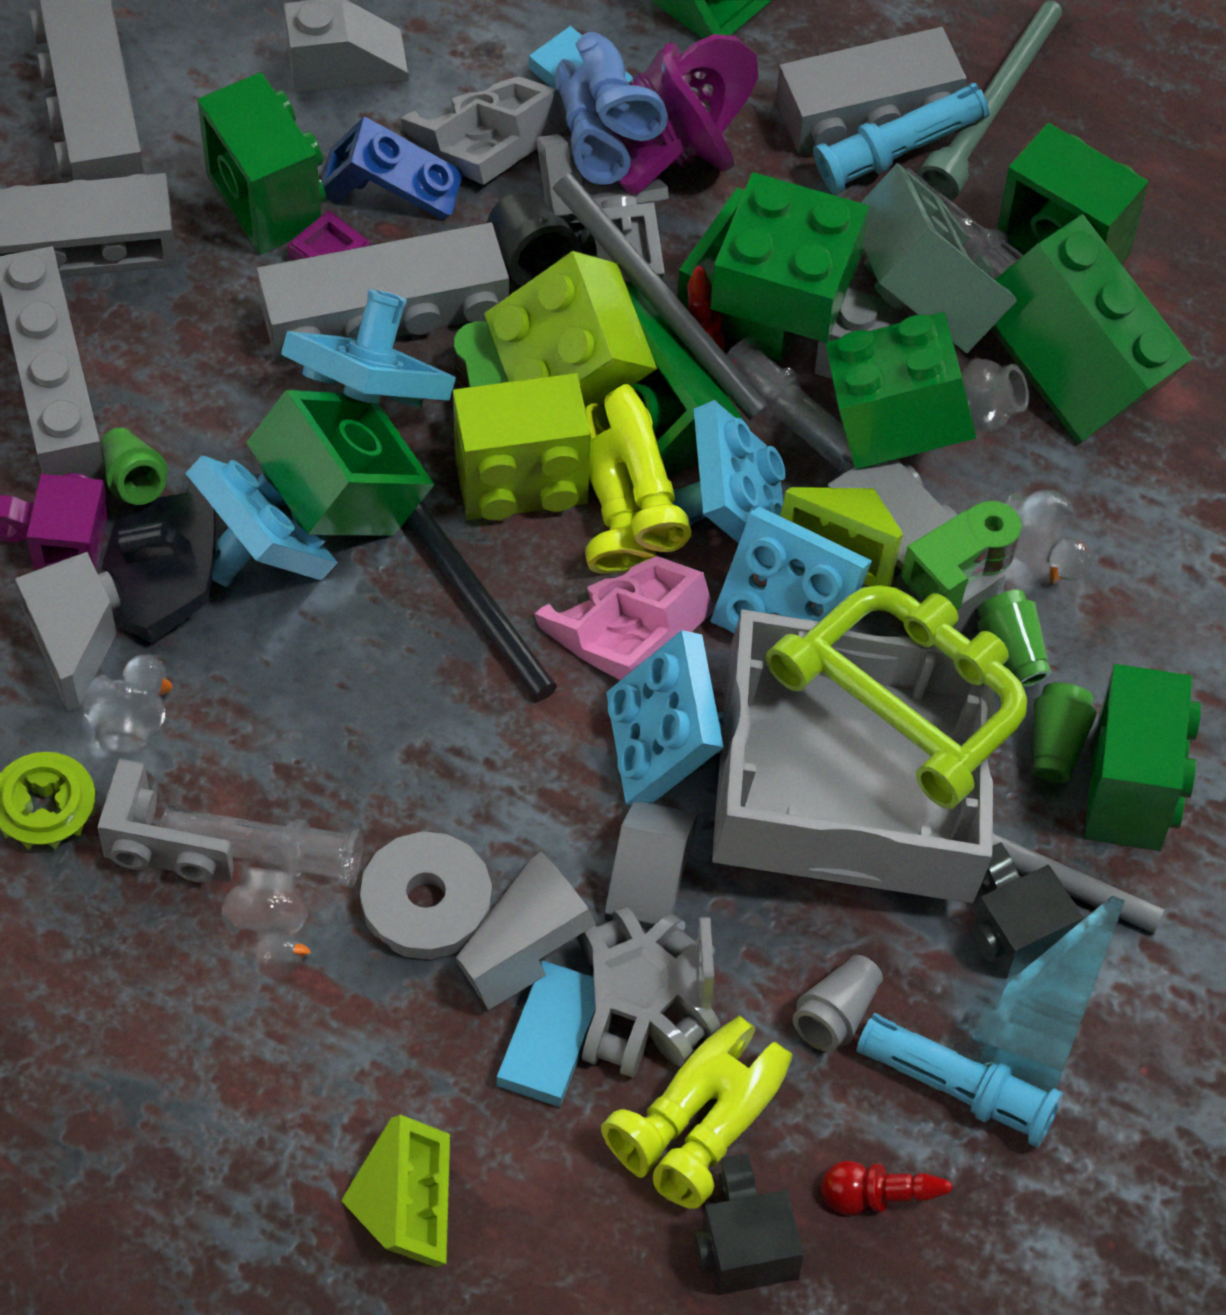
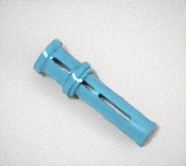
(878, 146)
(987, 1089)

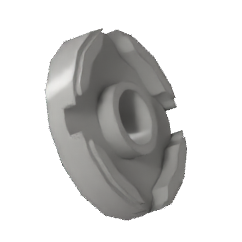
(419, 861)

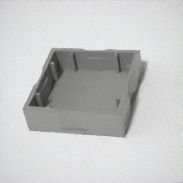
(833, 788)

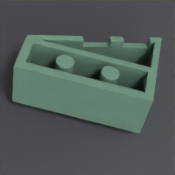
(922, 262)

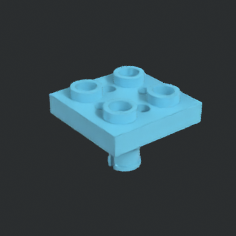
(369, 362)
(734, 471)
(257, 523)
(798, 572)
(668, 730)

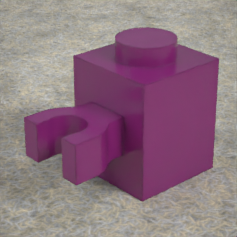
(62, 521)

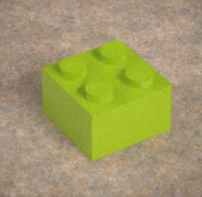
(570, 323)
(521, 446)

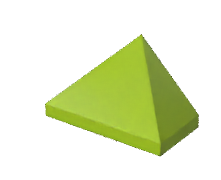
(851, 519)
(405, 1190)

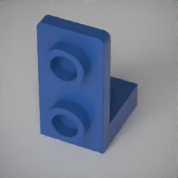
(394, 163)

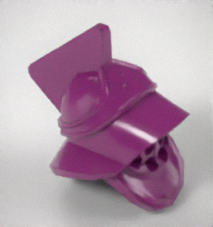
(692, 126)

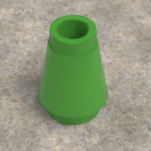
(132, 467)
(1019, 628)
(1060, 729)

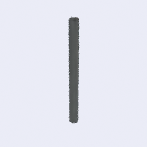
(660, 296)

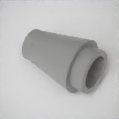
(835, 1006)

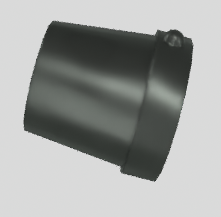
(530, 236)

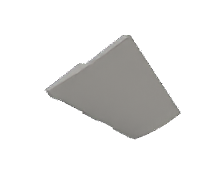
(490, 127)
(525, 925)

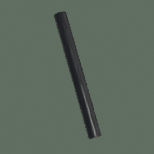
(481, 603)

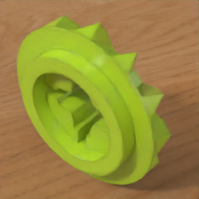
(45, 775)

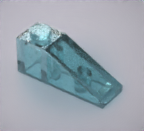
(1047, 1003)

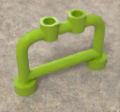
(948, 771)

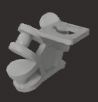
(639, 979)

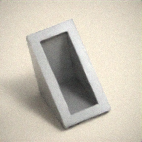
(650, 861)

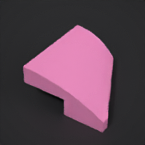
(631, 615)

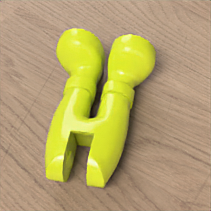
(630, 486)
(706, 1075)

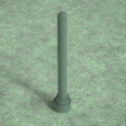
(948, 167)

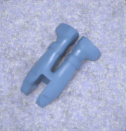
(601, 99)

